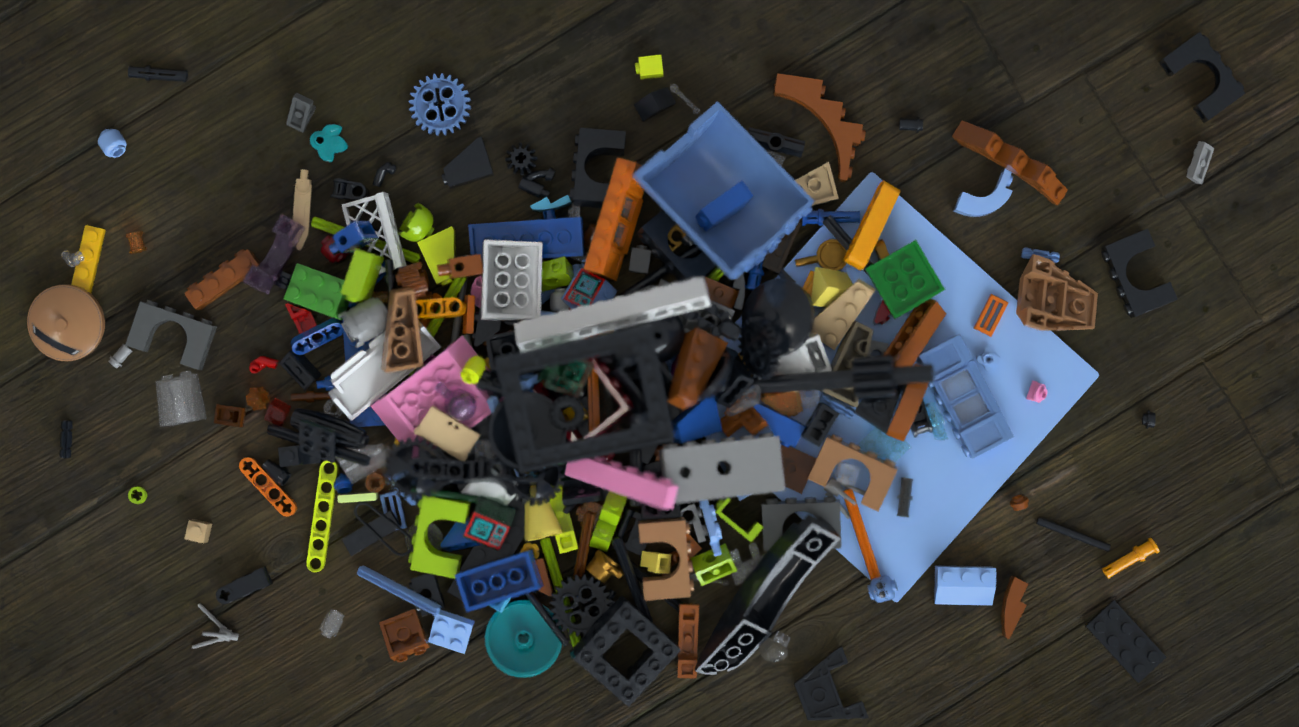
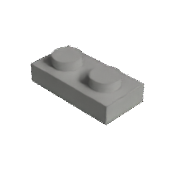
(1200, 162)

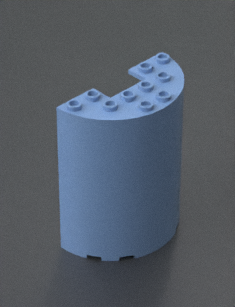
(707, 164)

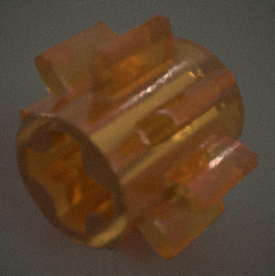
(257, 398)

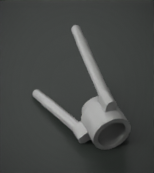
(835, 488)

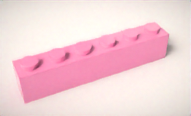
(624, 481)

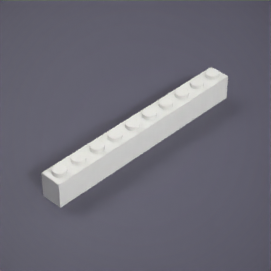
(612, 314)

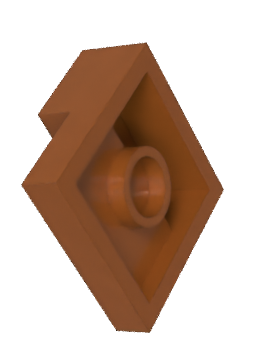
(404, 635)

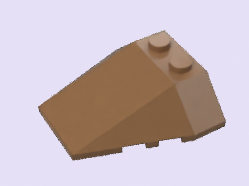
(1054, 299)

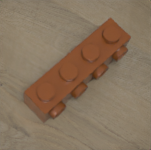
(222, 280)
(916, 333)

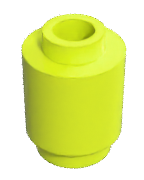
(473, 370)

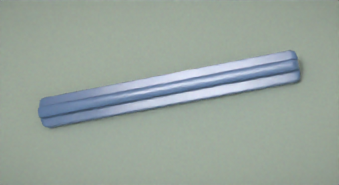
(398, 590)

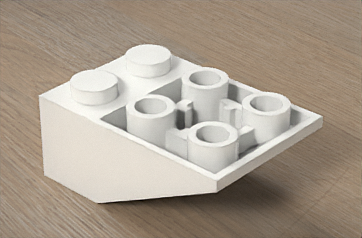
(807, 359)

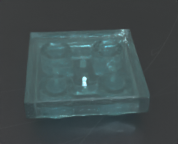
(884, 445)

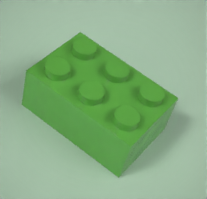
(317, 291)

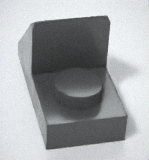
(300, 112)

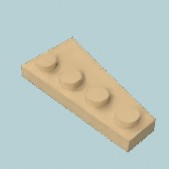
(819, 184)
(840, 314)

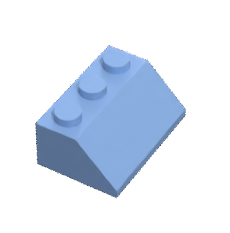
(964, 585)

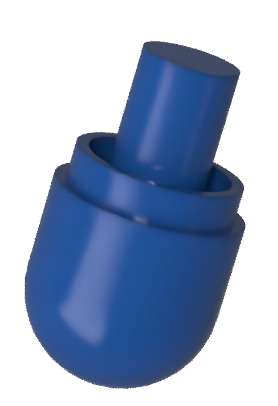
(325, 384)

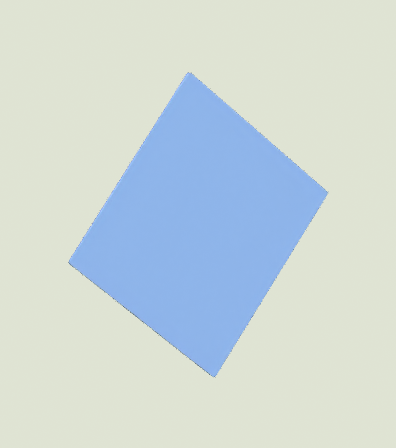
(946, 483)

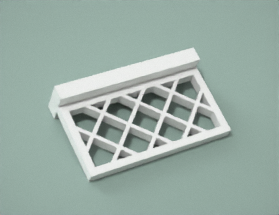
(388, 227)

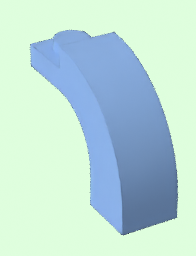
(979, 206)

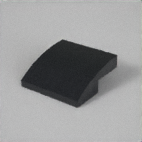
(578, 491)

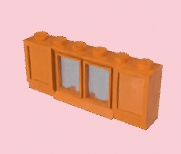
(616, 222)

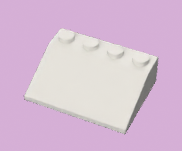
(511, 280)

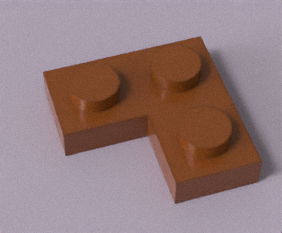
(749, 419)

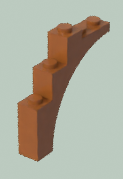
(843, 134)
(1011, 158)

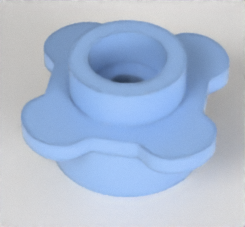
(983, 359)

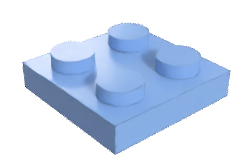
(451, 631)

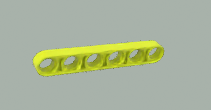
(319, 515)

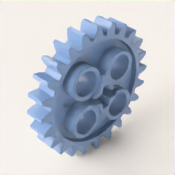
(456, 101)

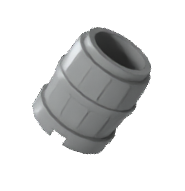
(364, 321)

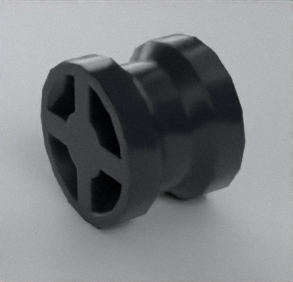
(283, 280)

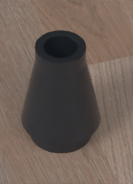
(278, 474)

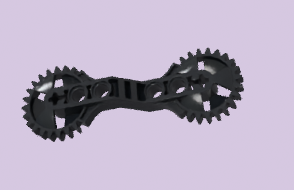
(467, 472)

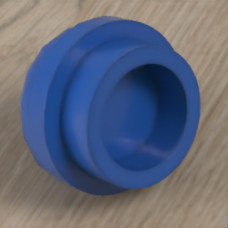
(343, 484)

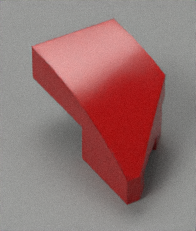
(302, 318)

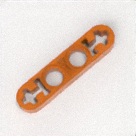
(265, 489)

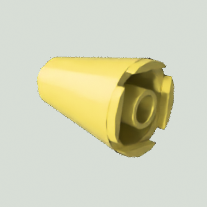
(539, 520)

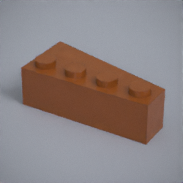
(694, 366)

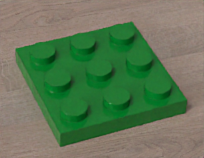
(905, 279)

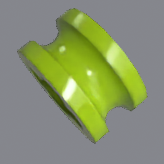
(135, 500)

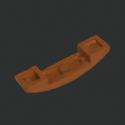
(907, 410)
(688, 640)

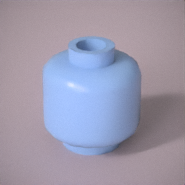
(112, 143)

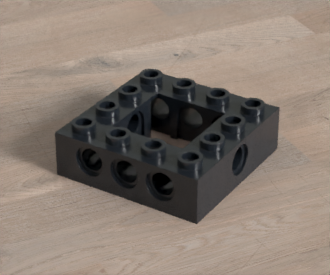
(604, 633)

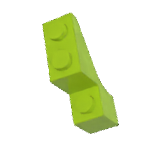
(608, 521)

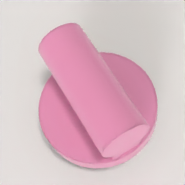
(1037, 392)

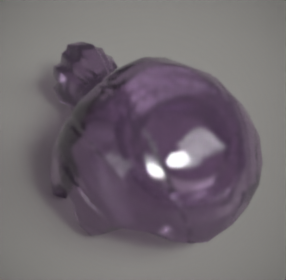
(458, 403)

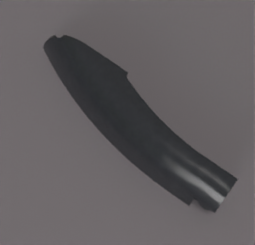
(765, 595)

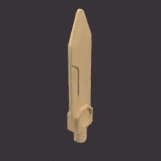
(302, 205)

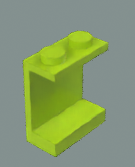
(751, 533)

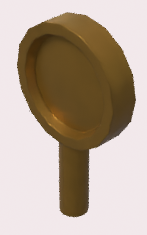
(828, 256)

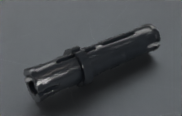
(135, 72)

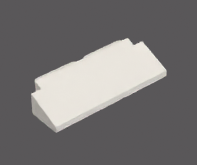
(363, 382)

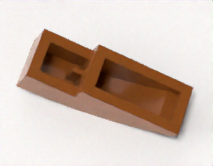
(1012, 607)

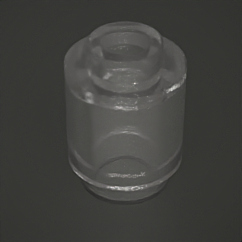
(331, 623)

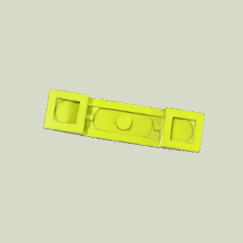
(567, 540)

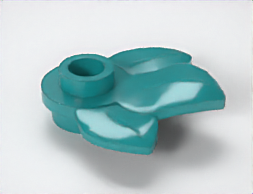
(331, 143)

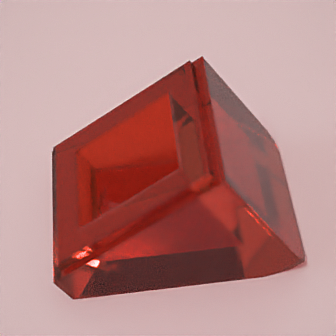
(277, 412)

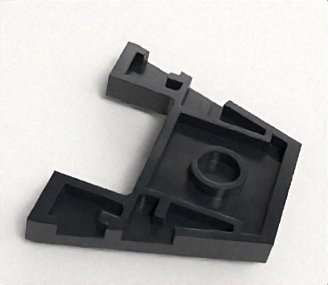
(820, 695)

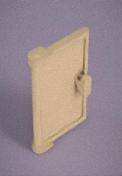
(445, 436)

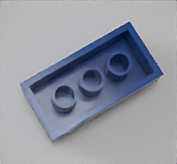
(499, 580)

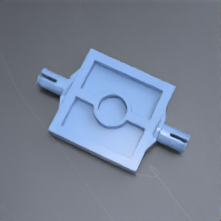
(713, 528)

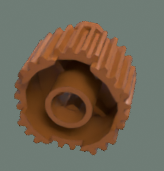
(416, 279)

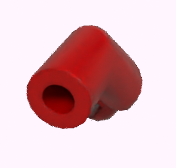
(262, 362)

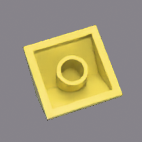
(828, 286)

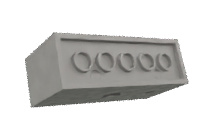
(750, 463)

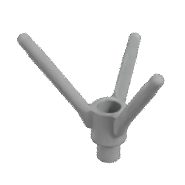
(223, 635)

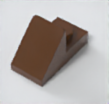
(230, 415)

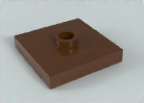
(796, 468)

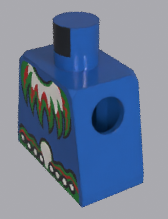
(353, 237)

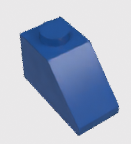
(454, 539)

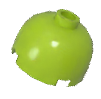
(417, 224)

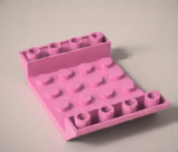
(412, 399)

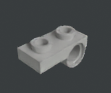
(700, 530)

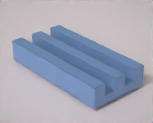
(399, 503)

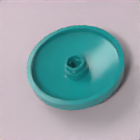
(521, 640)

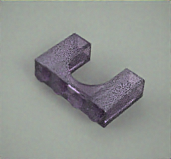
(266, 273)

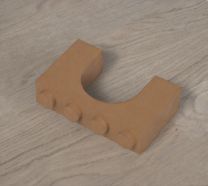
(881, 471)
(676, 583)

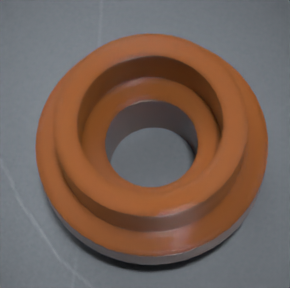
(1019, 502)

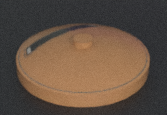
(66, 322)

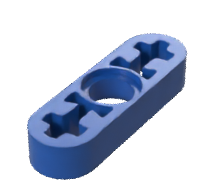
(302, 338)

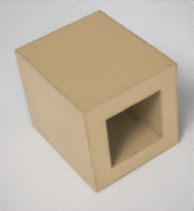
(198, 531)

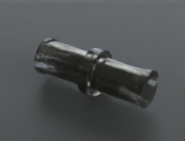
(904, 497)

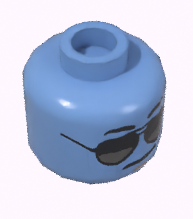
(882, 589)

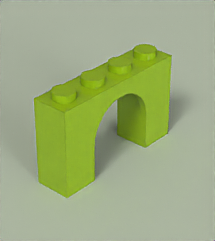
(425, 556)

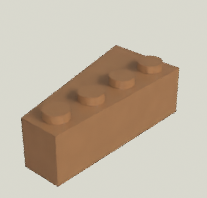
(402, 334)

